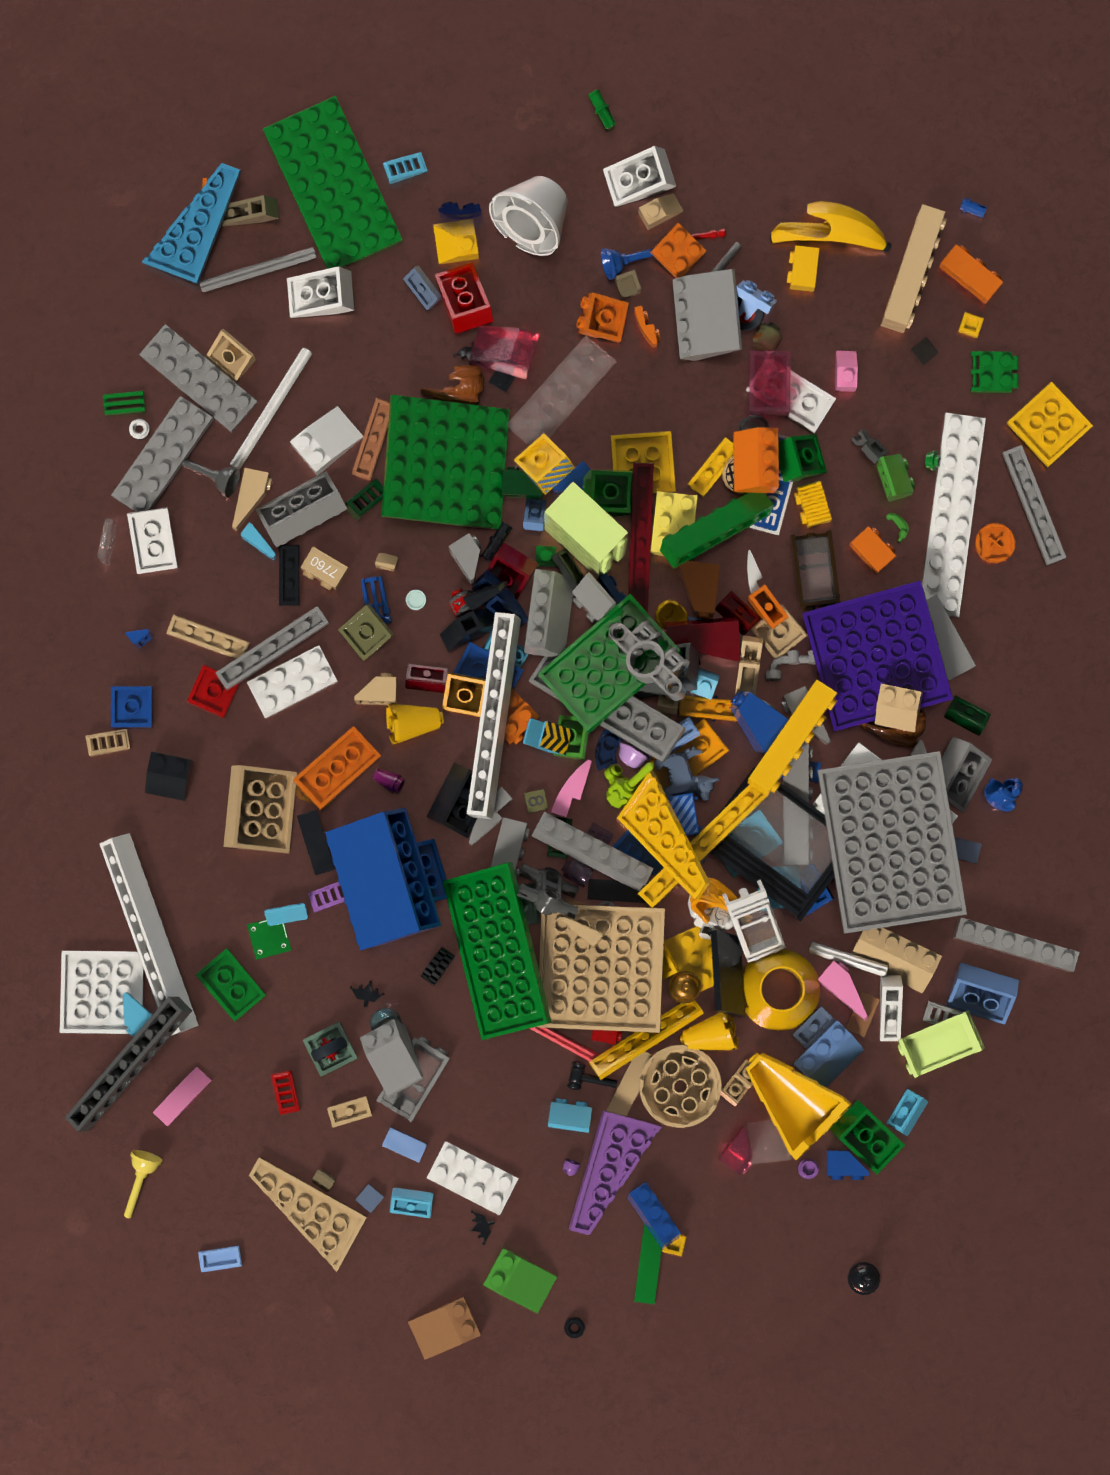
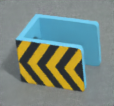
(547, 736)

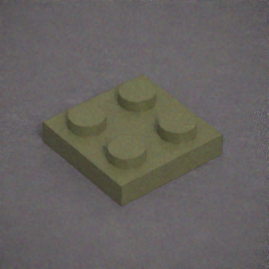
(366, 632)

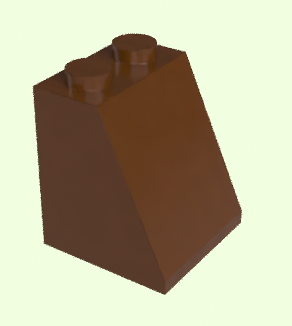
(700, 586)

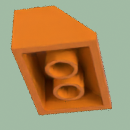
(756, 460)

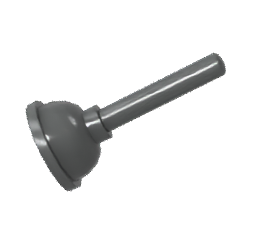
(225, 479)

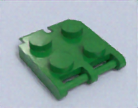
(995, 372)

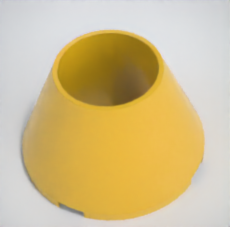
(809, 990)

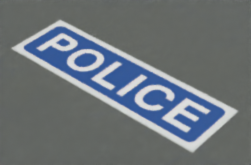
(773, 523)

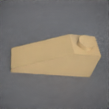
(252, 491)

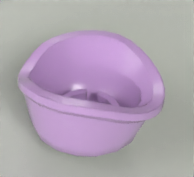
(632, 755)

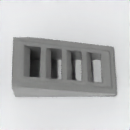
(929, 1008)

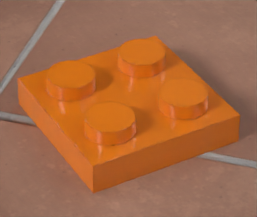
(678, 251)

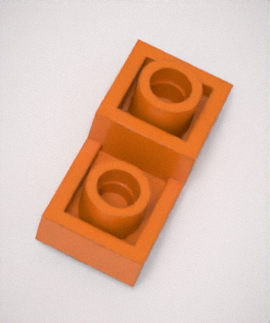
(649, 332)

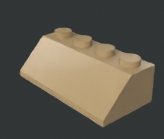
(900, 955)

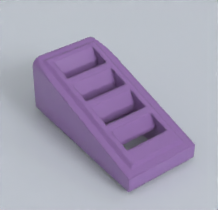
(316, 908)

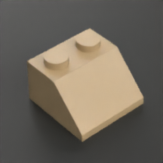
(379, 691)
(898, 707)

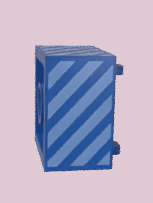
(685, 811)

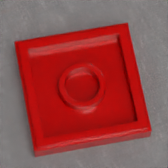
(210, 693)

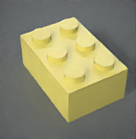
(670, 515)

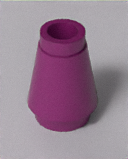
(389, 780)

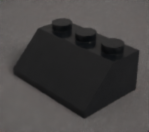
(452, 802)

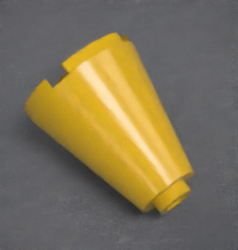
(411, 721)
(712, 1034)

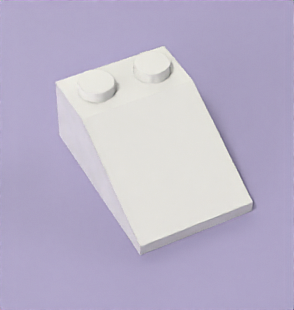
(639, 176)
(320, 293)
(326, 440)

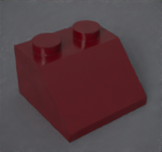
(514, 568)

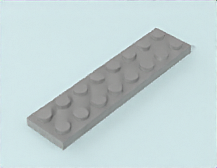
(632, 722)

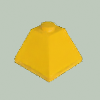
(456, 241)

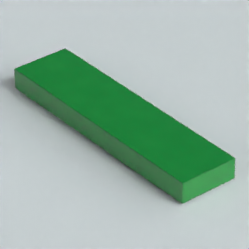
(648, 1269)

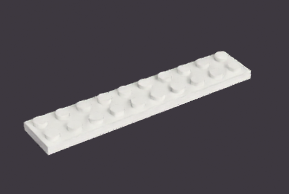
(953, 510)

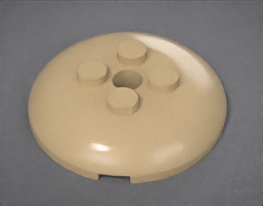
(684, 1107)

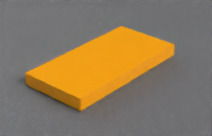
(711, 747)

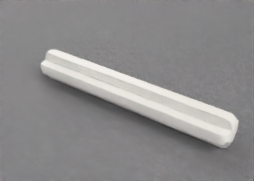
(848, 959)

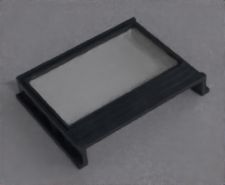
(783, 847)

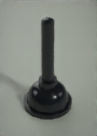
(864, 1278)

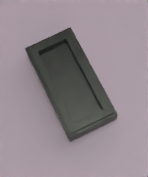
(568, 567)

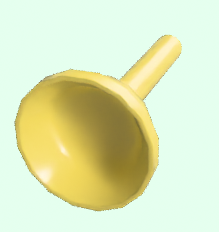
(144, 1164)

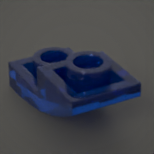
(451, 211)

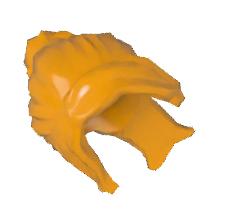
(711, 898)

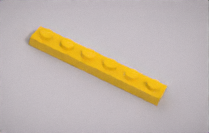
(642, 1041)

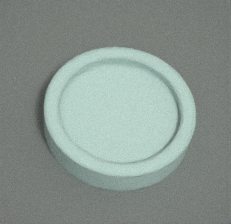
(416, 599)

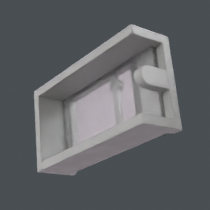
(410, 1099)

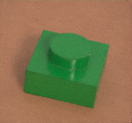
(543, 556)

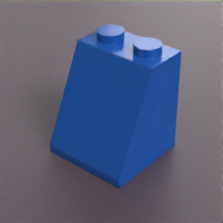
(757, 720)

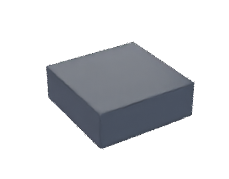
(369, 1198)

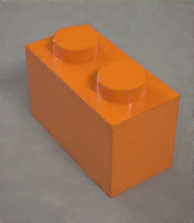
(873, 549)

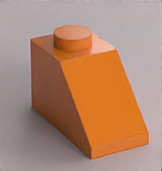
(767, 607)

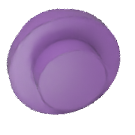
(808, 1168)

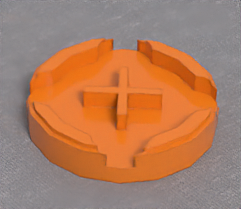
(995, 543)

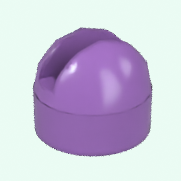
(570, 1167)

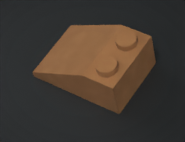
(444, 1328)

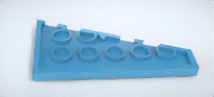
(193, 234)

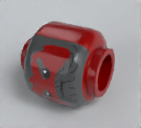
(457, 603)

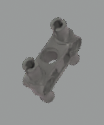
(548, 891)

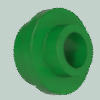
(932, 460)

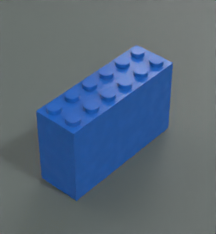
(382, 878)

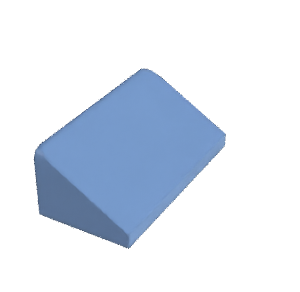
(404, 1144)

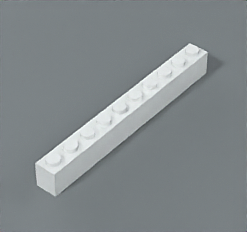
(493, 716)
(145, 924)

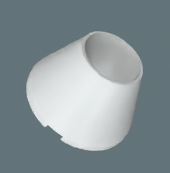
(531, 214)

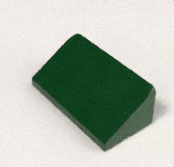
(967, 715)

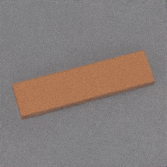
(372, 440)

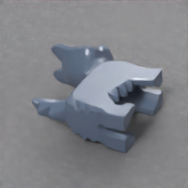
(681, 777)

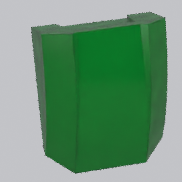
(610, 489)

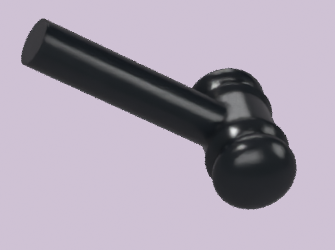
(577, 1076)

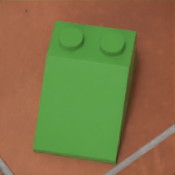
(520, 1280)

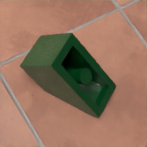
(519, 485)

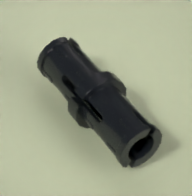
(496, 541)

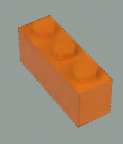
(971, 273)

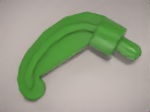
(901, 523)

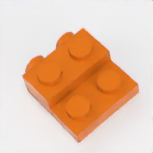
(602, 317)
(517, 718)

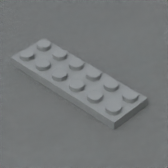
(198, 378)
(162, 456)

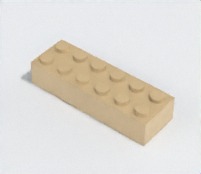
(912, 271)

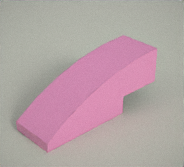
(571, 790)
(182, 1096)

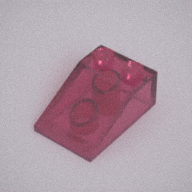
(504, 349)

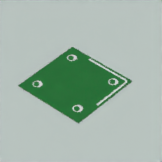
(268, 939)

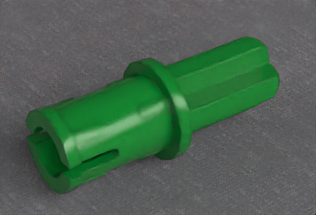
(602, 109)

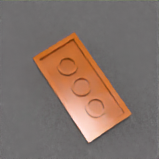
(336, 768)

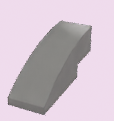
(483, 826)

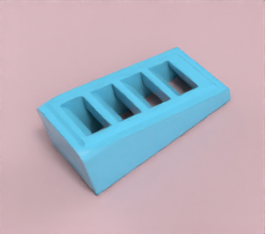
(408, 174)
(254, 538)

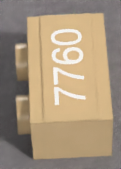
(324, 568)

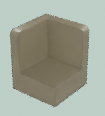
(628, 284)

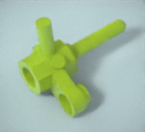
(621, 787)

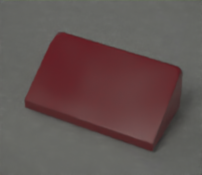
(733, 606)
(426, 678)

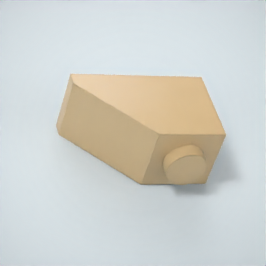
(659, 210)

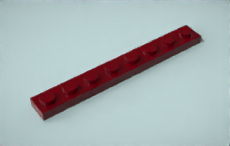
(641, 532)

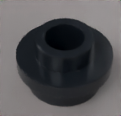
(574, 1320)

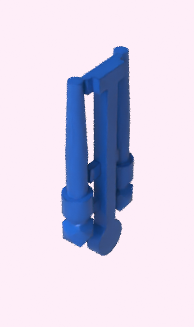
(386, 610)

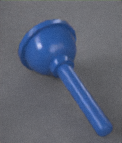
(614, 261)

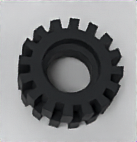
(437, 966)

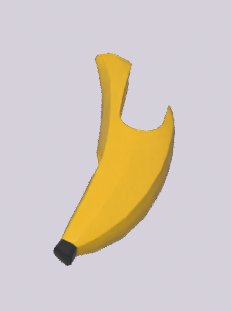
(842, 225)

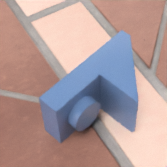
(534, 514)

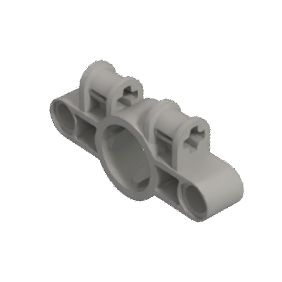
(667, 672)

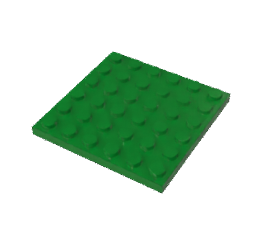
(445, 462)

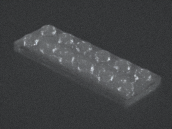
(562, 392)

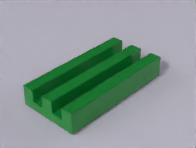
(106, 397)

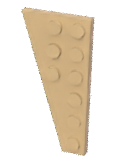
(320, 1218)

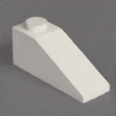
(890, 1007)

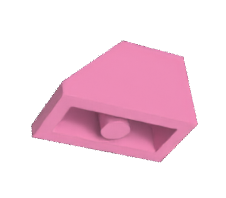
(846, 371)

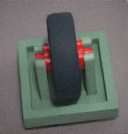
(330, 1049)

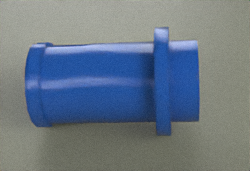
(973, 207)

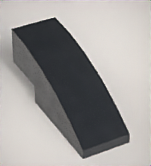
(315, 842)

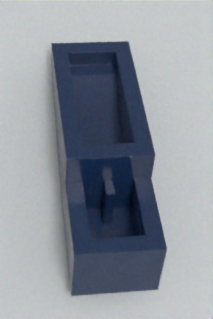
(503, 601)

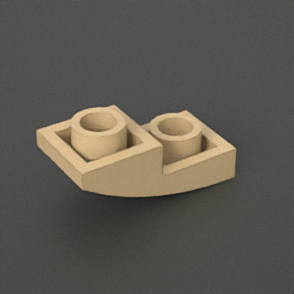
(737, 1085)

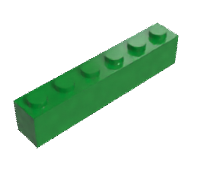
(715, 527)

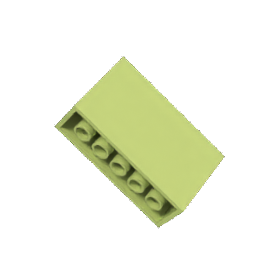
(586, 530)

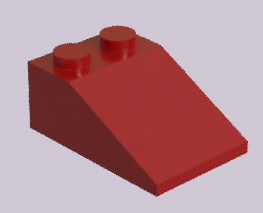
(464, 298)

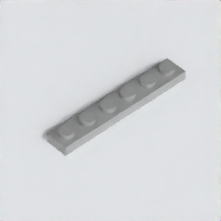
(1034, 505)
(272, 648)

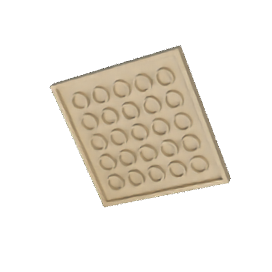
(606, 985)

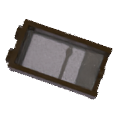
(815, 570)

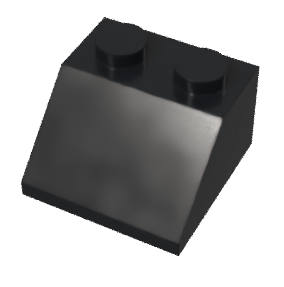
(168, 776)

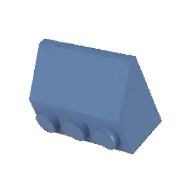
(983, 993)
(829, 1055)

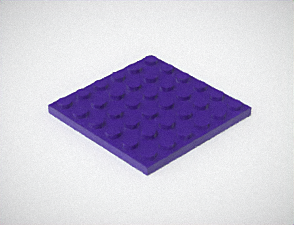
(875, 643)

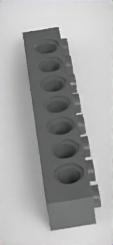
(128, 1064)

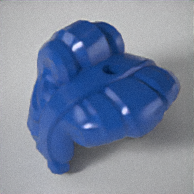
(1003, 795)

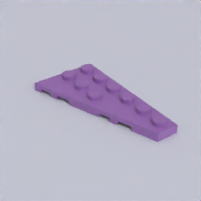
(611, 1161)

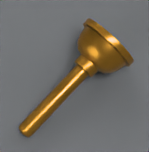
(684, 987)

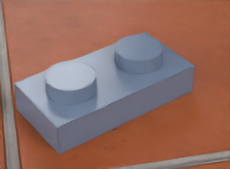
(422, 288)
(813, 1027)

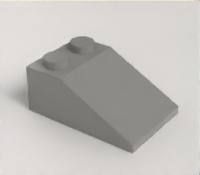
(392, 1057)

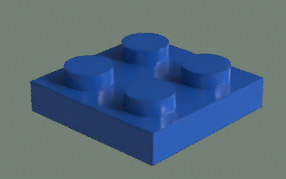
(131, 706)

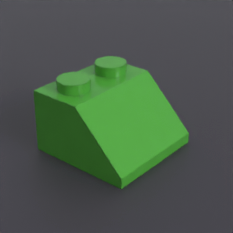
(895, 477)

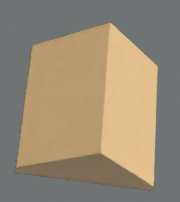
(230, 356)

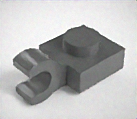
(871, 447)

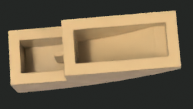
(749, 664)

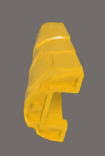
(795, 1102)

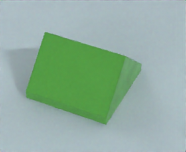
(578, 739)

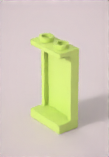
(940, 1044)

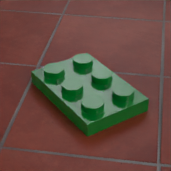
(230, 985)

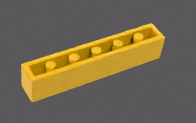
(792, 738)

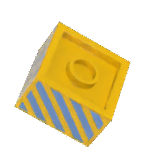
(544, 463)

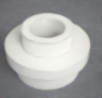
(139, 422)

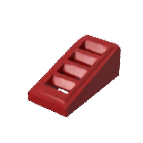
(288, 1074)

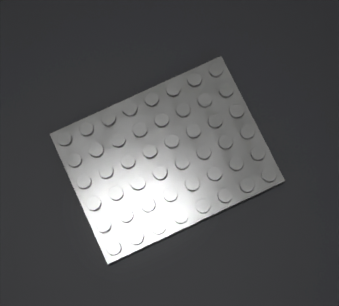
(892, 842)

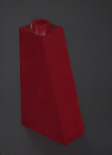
(708, 636)

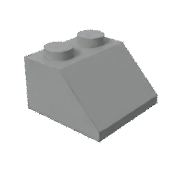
(467, 555)
(592, 598)

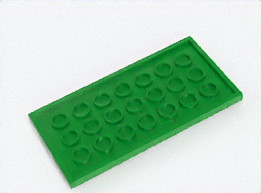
(332, 184)
(497, 951)

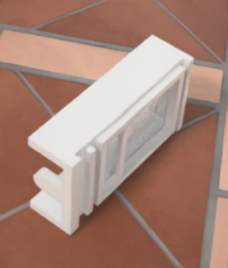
(755, 923)

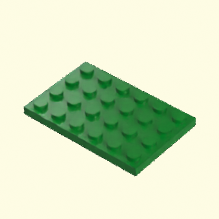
(593, 670)

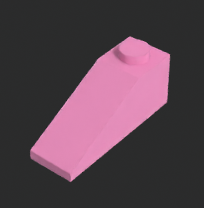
(840, 984)

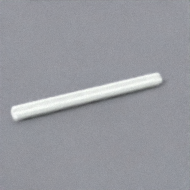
(271, 408)

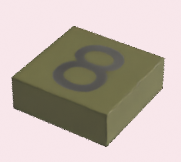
(536, 801)

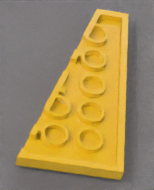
(657, 828)

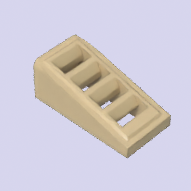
(90, 745)
(588, 934)

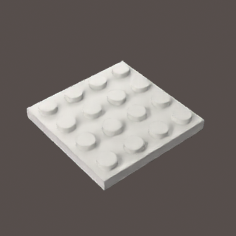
(95, 989)

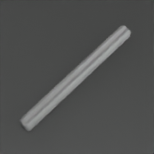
(258, 269)

